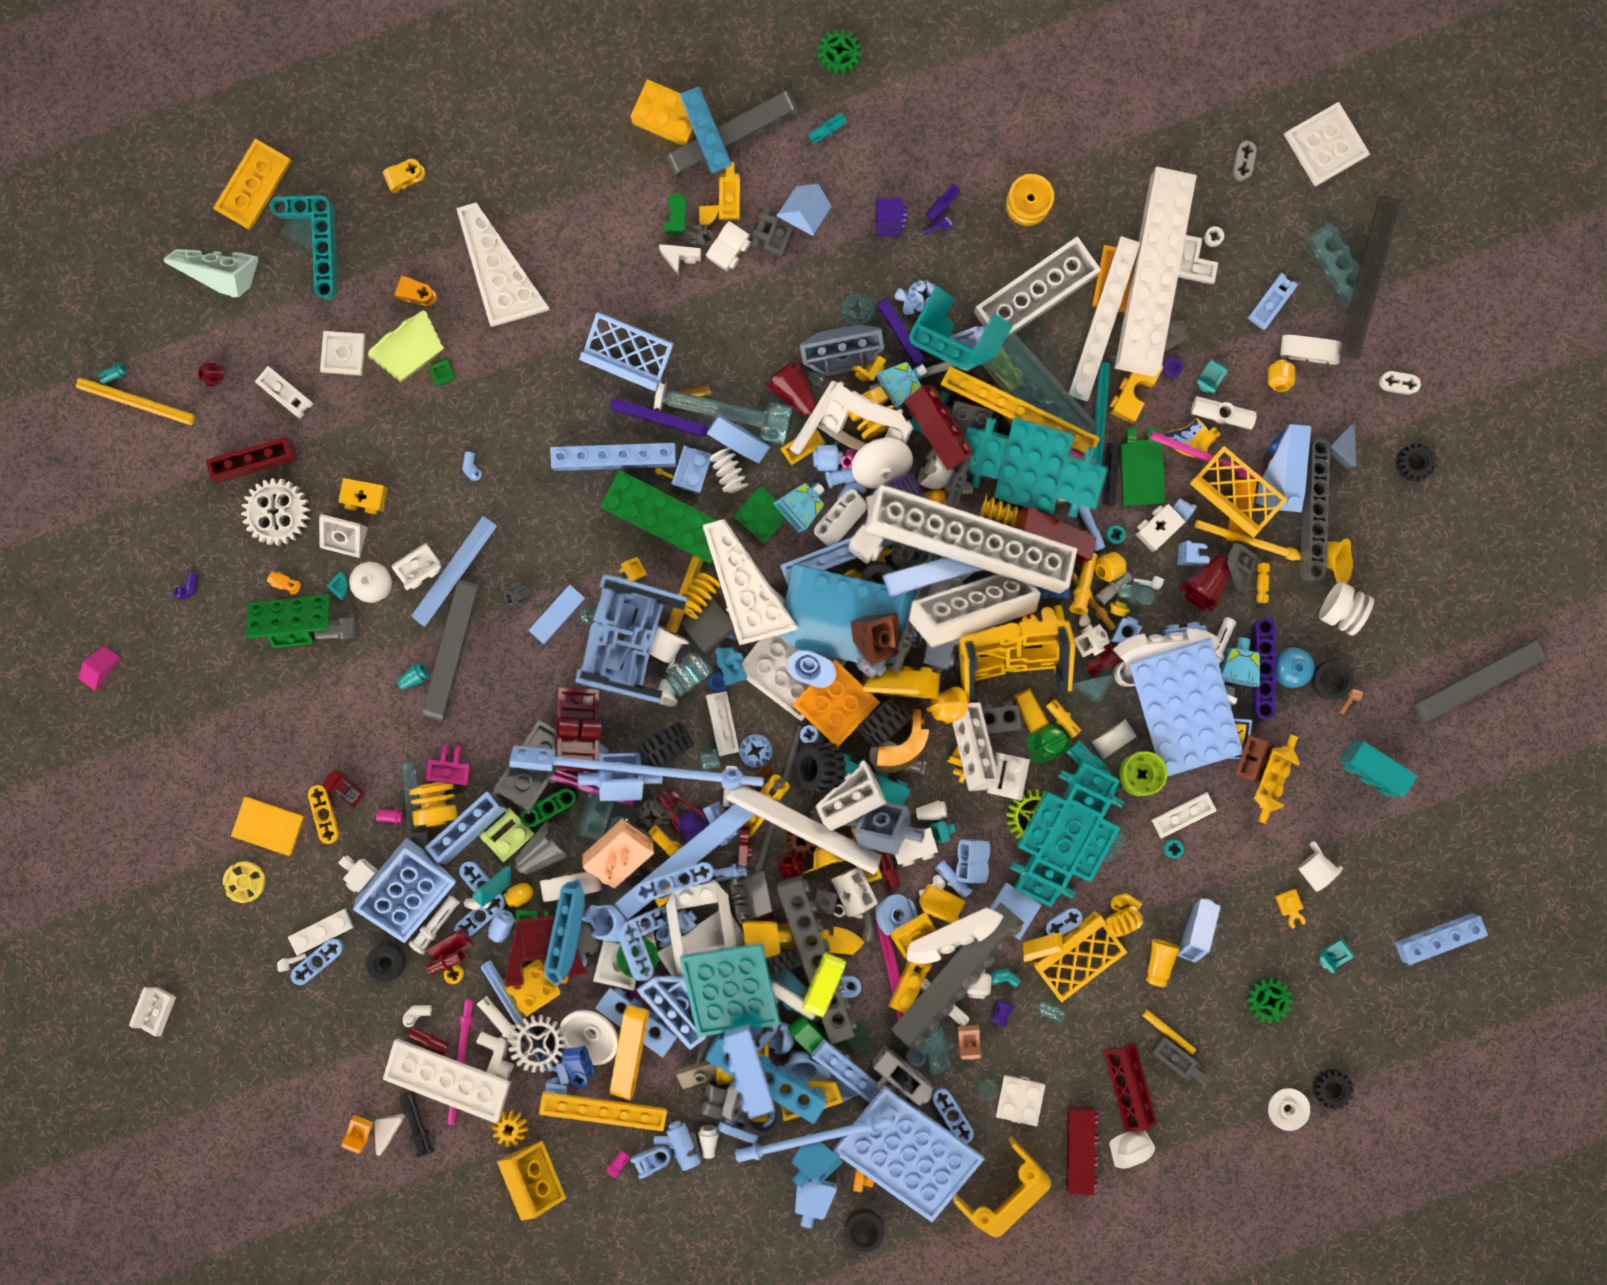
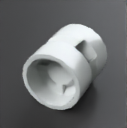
(1123, 674)

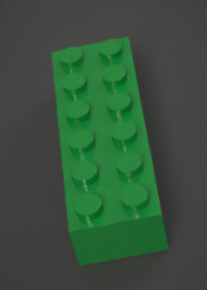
(659, 515)

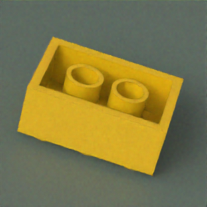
(662, 113)

